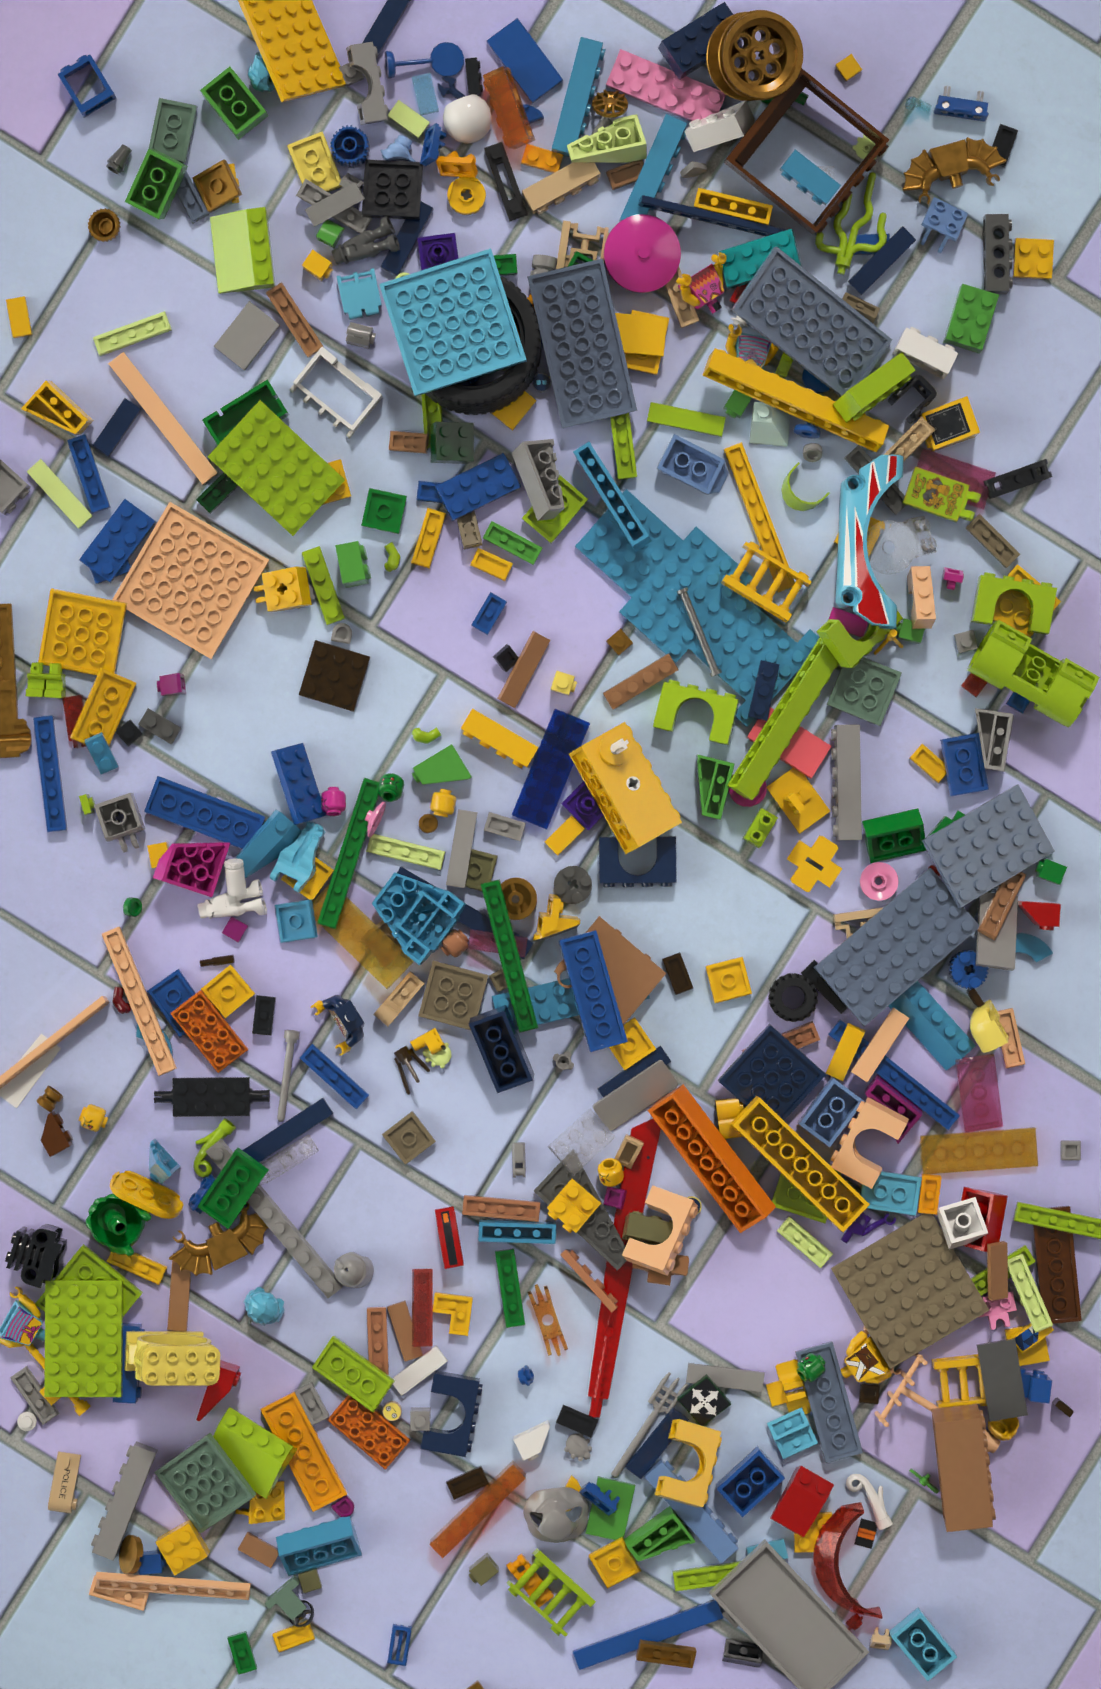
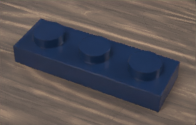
(763, 690)

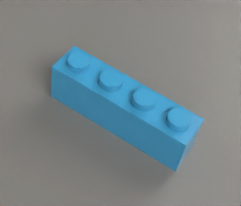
(517, 1231)

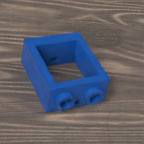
(96, 102)

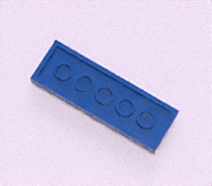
(203, 813)
(593, 991)

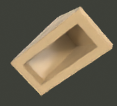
(629, 1150)

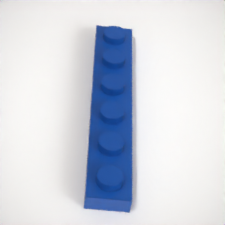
(50, 773)

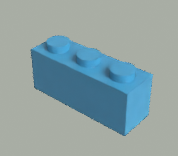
(809, 178)

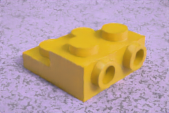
(573, 1206)

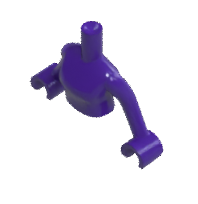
(860, 1226)

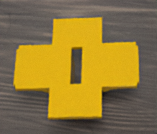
(821, 853)
(788, 1380)

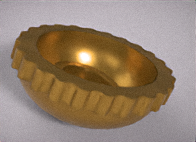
(104, 225)

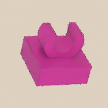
(952, 576)

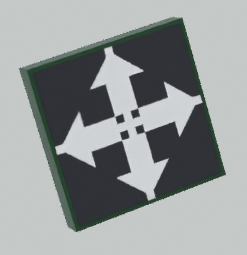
(704, 1400)

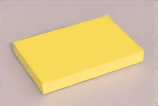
(315, 162)

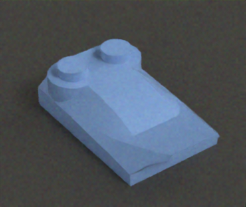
(693, 466)

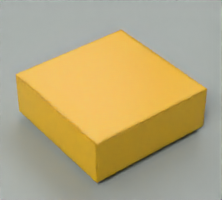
(848, 67)

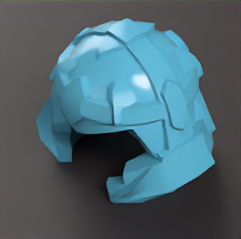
(259, 75)
(263, 1307)

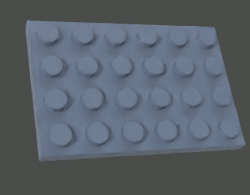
(988, 846)

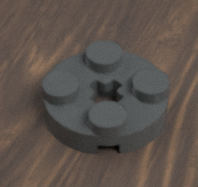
(569, 874)

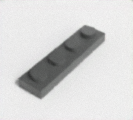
(892, 496)

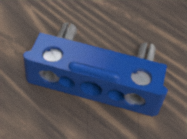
(961, 107)

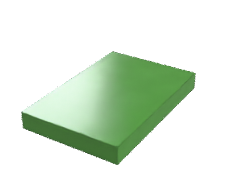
(614, 1525)

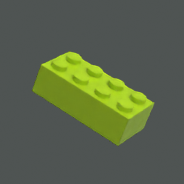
(874, 388)

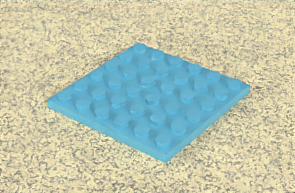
(452, 322)

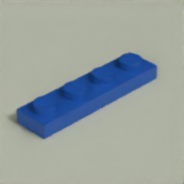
(88, 473)
(334, 1076)

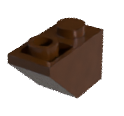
(54, 1135)

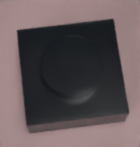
(506, 658)
(129, 732)

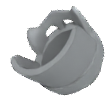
(359, 1270)

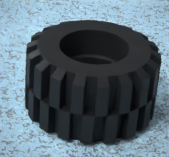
(805, 1009)

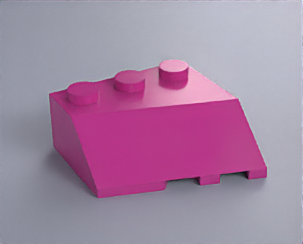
(193, 866)

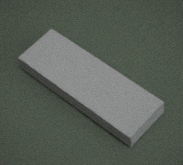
(334, 204)
(30, 1388)

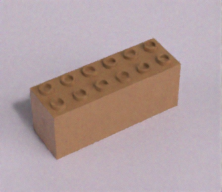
(963, 1467)

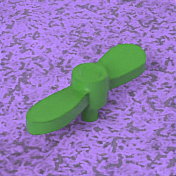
(924, 1481)

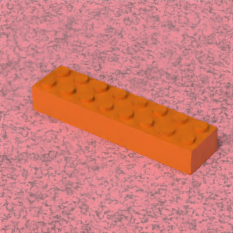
(711, 1158)

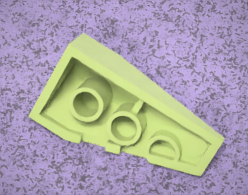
(613, 144)

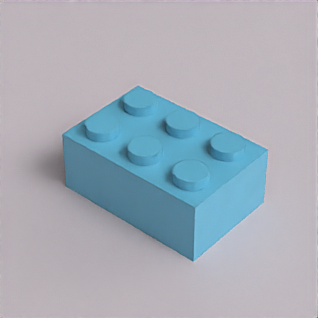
(923, 1644)

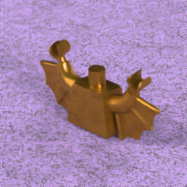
(950, 163)
(222, 1246)

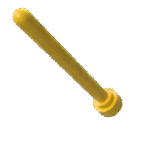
(80, 1405)

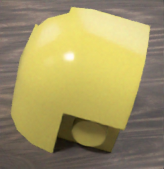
(987, 1028)

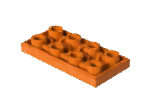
(209, 1031)
(369, 1431)

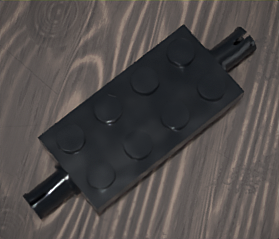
(211, 1096)

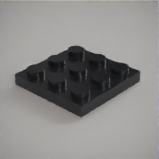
(392, 189)

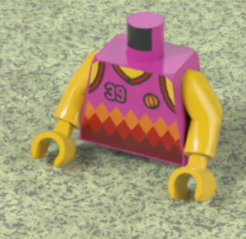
(705, 285)

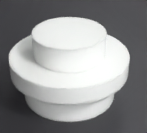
(27, 1421)

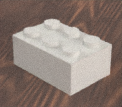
(926, 352)

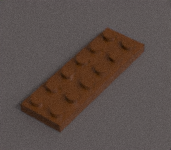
(1057, 1272)

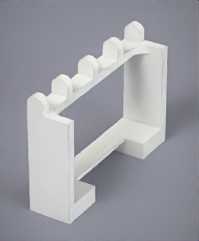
(332, 360)

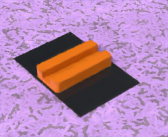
(866, 1533)

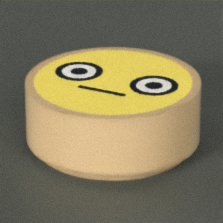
(392, 1411)

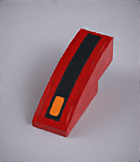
(449, 1237)

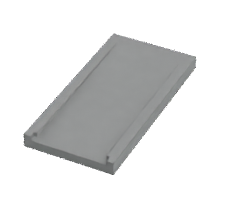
(788, 1620)

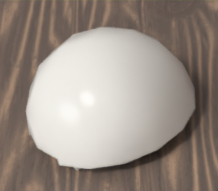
(467, 119)

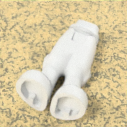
(227, 905)

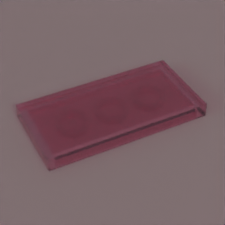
(958, 471)
(979, 1093)

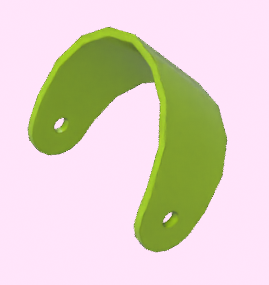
(793, 501)

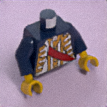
(346, 1018)

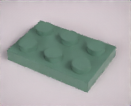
(173, 128)

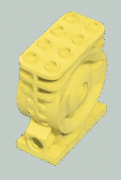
(172, 1358)

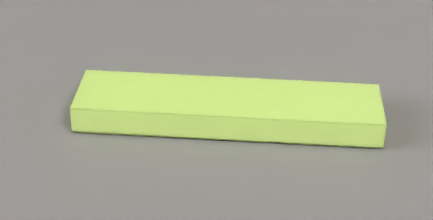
(132, 333)
(59, 493)
(406, 851)
(1029, 1293)

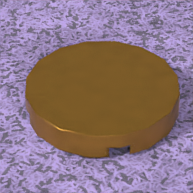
(130, 1554)

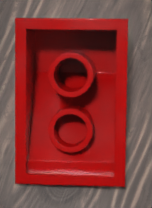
(215, 1393)
(801, 1501)

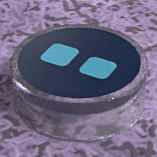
(541, 382)

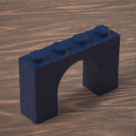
(662, 872)
(456, 1440)

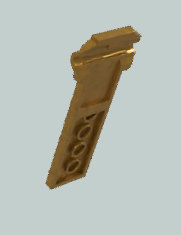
(14, 732)

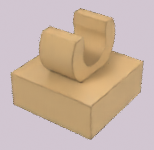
(880, 1641)

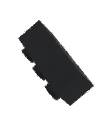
(473, 76)

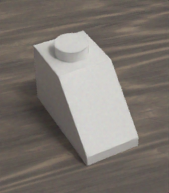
(532, 1440)

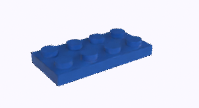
(478, 487)
(117, 540)
(298, 783)

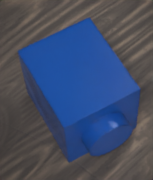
(152, 1562)

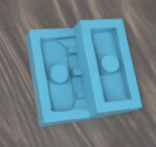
(792, 1433)

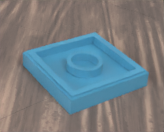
(296, 921)

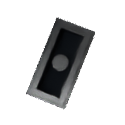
(742, 1653)

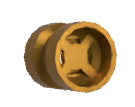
(49, 1098)

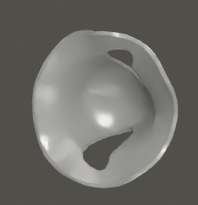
(555, 1524)

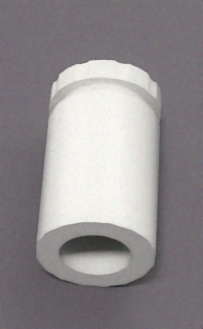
(235, 877)

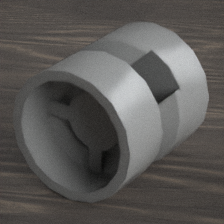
(543, 263)

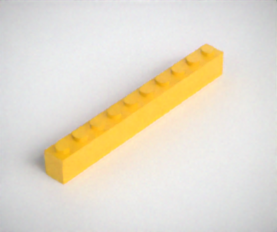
(792, 399)

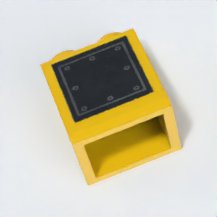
(952, 424)

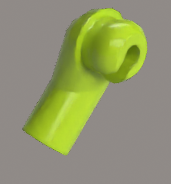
(394, 557)
(425, 737)

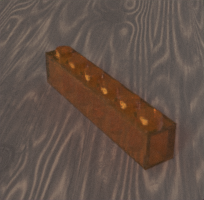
(477, 1509)

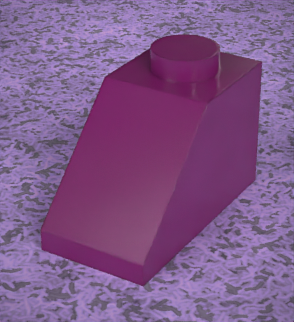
(171, 684)

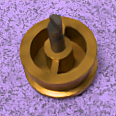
(519, 897)

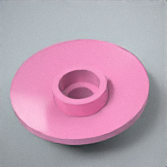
(374, 818)
(886, 888)

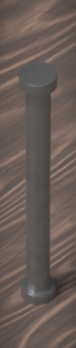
(699, 632)

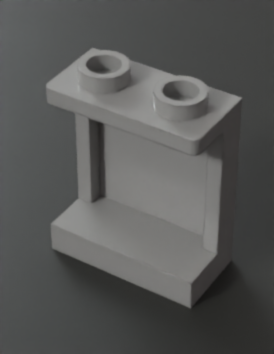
(11, 488)

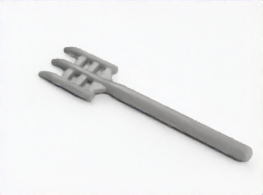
(658, 1408)

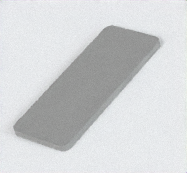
(635, 1095)

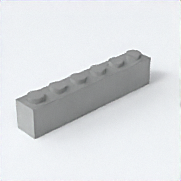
(847, 782)
(124, 1500)

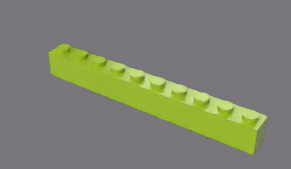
(784, 722)

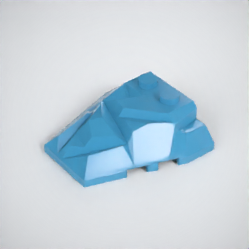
(417, 914)

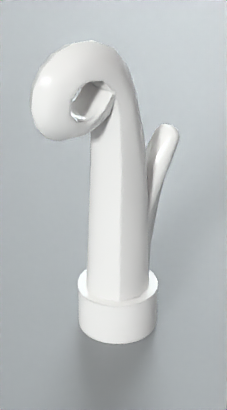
(876, 1501)

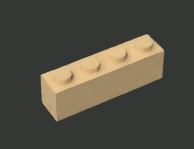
(559, 185)

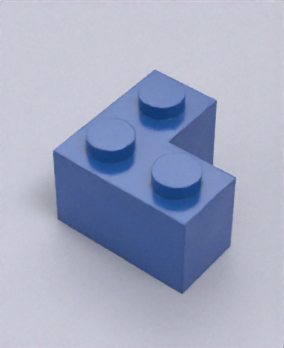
(1036, 1386)

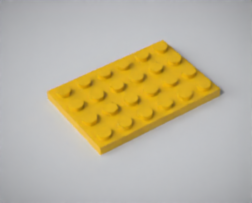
(293, 46)

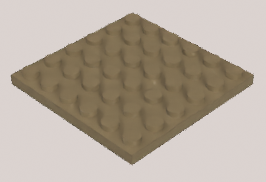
(909, 1289)

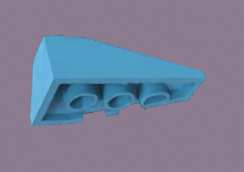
(268, 842)
(160, 1162)

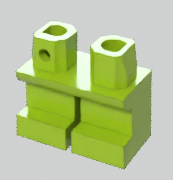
(46, 684)
(760, 828)

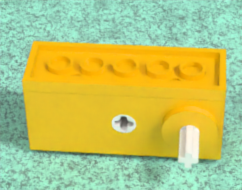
(625, 787)

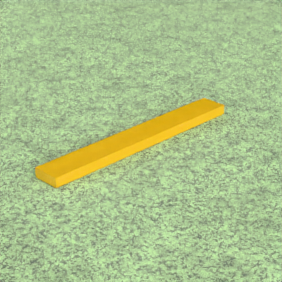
(757, 510)

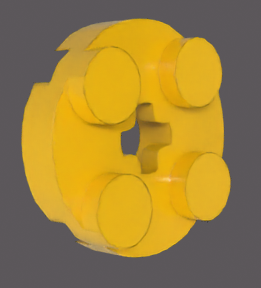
(469, 206)

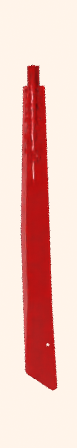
(618, 1281)

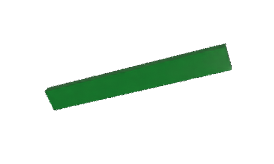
(348, 855)
(509, 955)

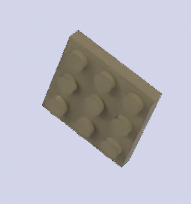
(452, 994)

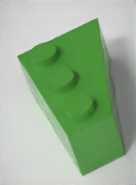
(713, 782)

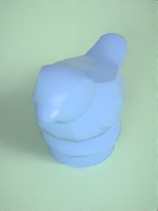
(398, 149)

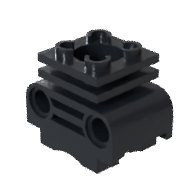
(36, 1253)

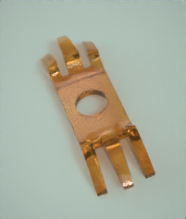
(548, 1331)

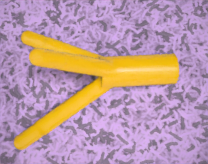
(890, 637)

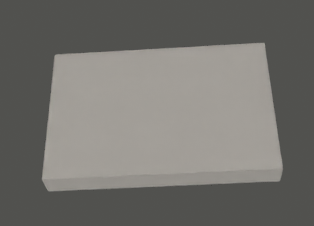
(246, 335)

